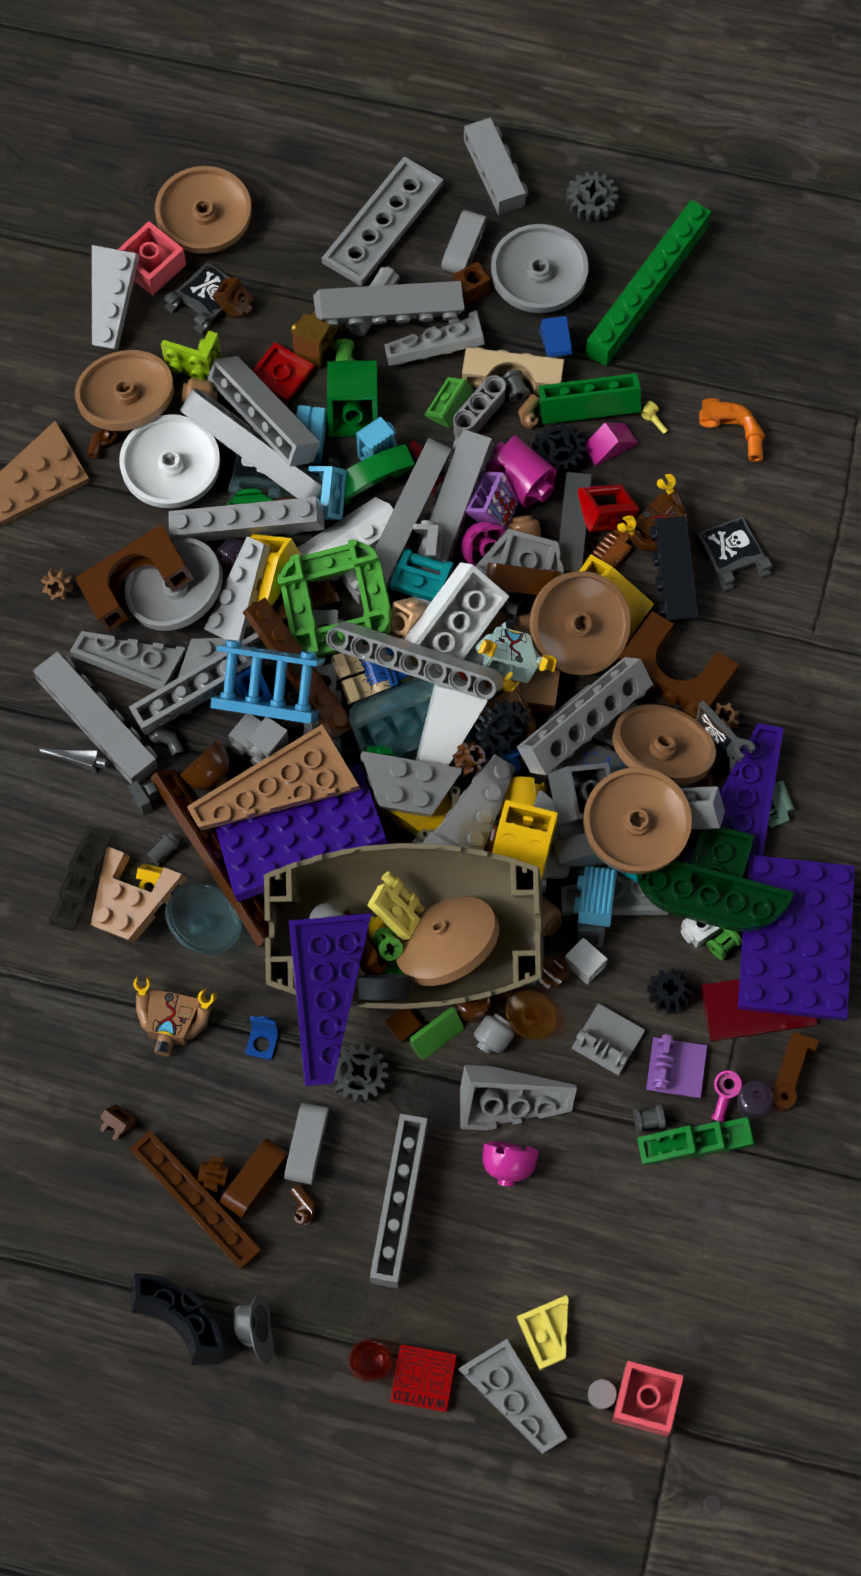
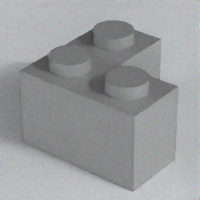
(257, 738)

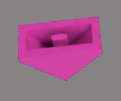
(609, 442)

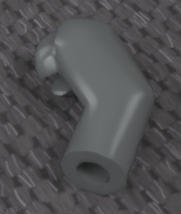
(170, 738)

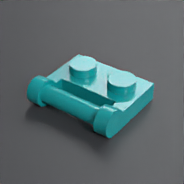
(417, 581)

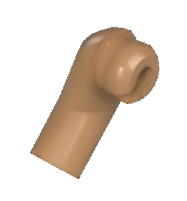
(526, 412)

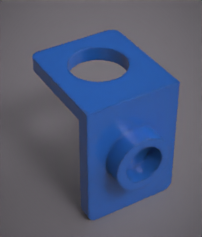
(262, 1027)

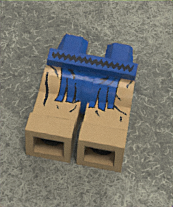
(374, 680)

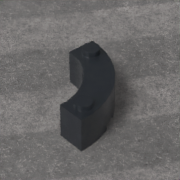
(183, 1312)

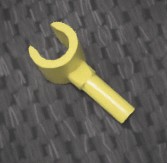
(649, 412)

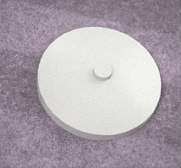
(169, 461)

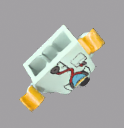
(514, 652)

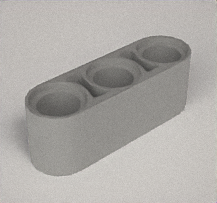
(464, 241)
(480, 398)
(306, 1143)

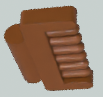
(616, 552)

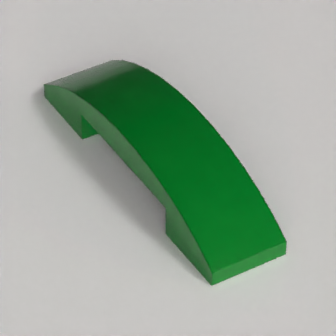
(377, 468)

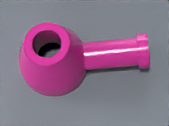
(725, 1093)

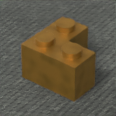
(314, 338)

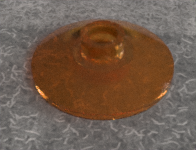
(536, 1007)

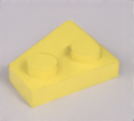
(546, 1332)

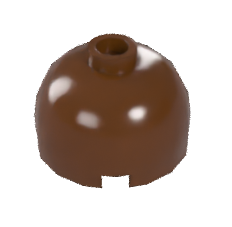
(208, 768)

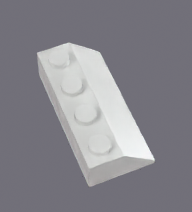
(363, 524)
(458, 613)

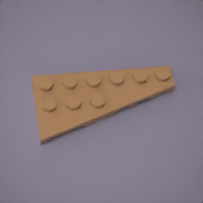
(39, 475)
(291, 777)

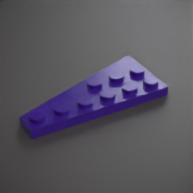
(750, 789)
(325, 975)

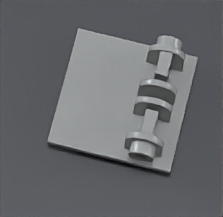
(608, 1039)

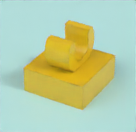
(148, 873)

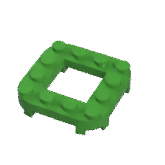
(325, 564)

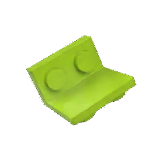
(191, 361)

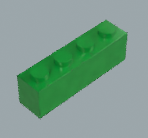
(590, 398)

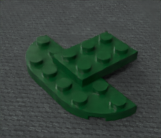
(714, 886)

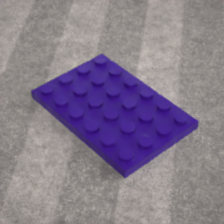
(297, 834)
(805, 955)

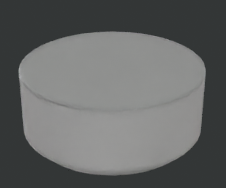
(602, 1394)

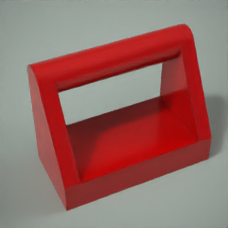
(606, 516)

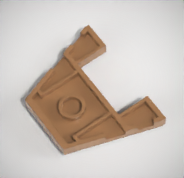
(126, 908)

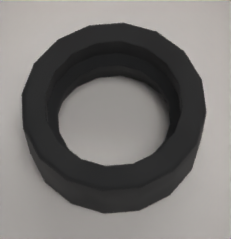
(383, 987)

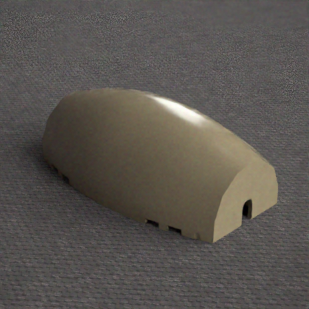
(434, 875)

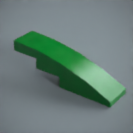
(695, 1141)

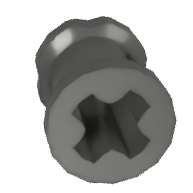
(516, 386)
(649, 1118)

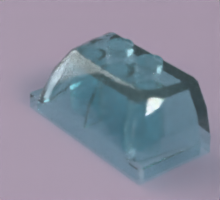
(392, 716)

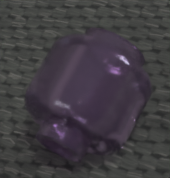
(228, 553)
(756, 1107)

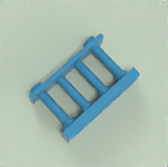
(252, 702)

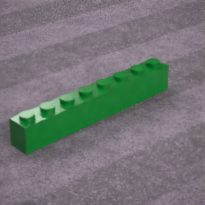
(648, 283)

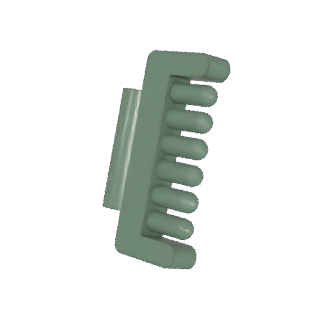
(782, 805)

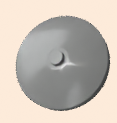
(539, 268)
(165, 610)

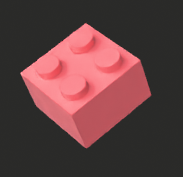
(158, 257)
(647, 1398)

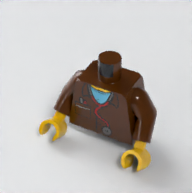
(663, 506)

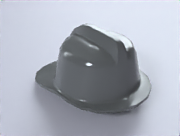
(254, 1327)

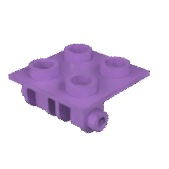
(676, 1067)

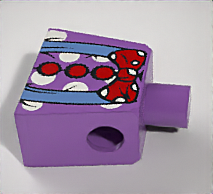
(493, 500)

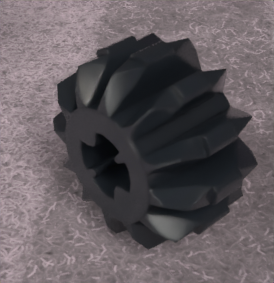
(679, 988)

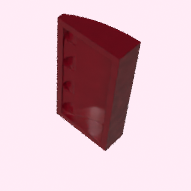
(728, 1022)

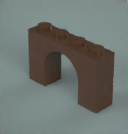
(103, 579)
(687, 693)

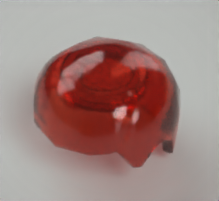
(369, 1361)

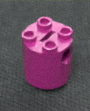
(525, 469)

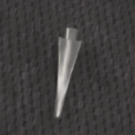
(84, 758)

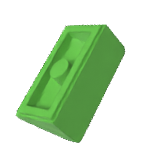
(448, 401)
(436, 1033)

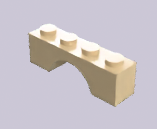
(537, 370)

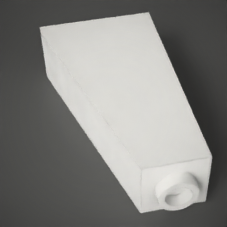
(447, 724)

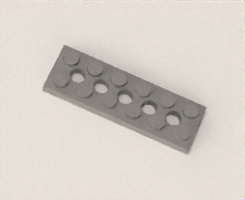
(386, 235)

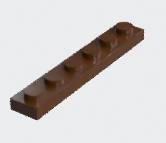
(278, 638)
(195, 1200)

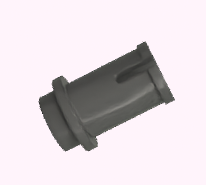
(163, 849)

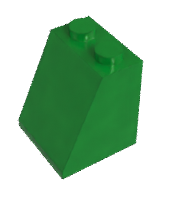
(351, 396)

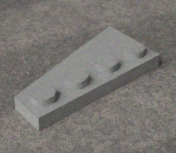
(111, 290)
(239, 592)

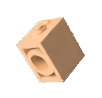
(405, 615)

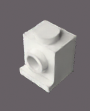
(698, 935)

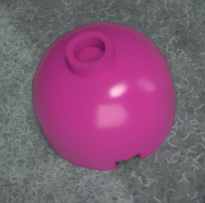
(479, 540)
(508, 1161)

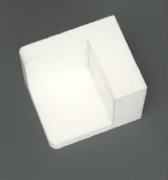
(585, 961)

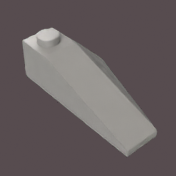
(503, 1096)

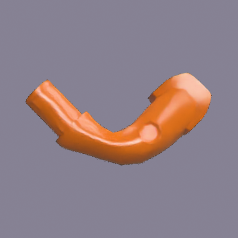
(717, 412)

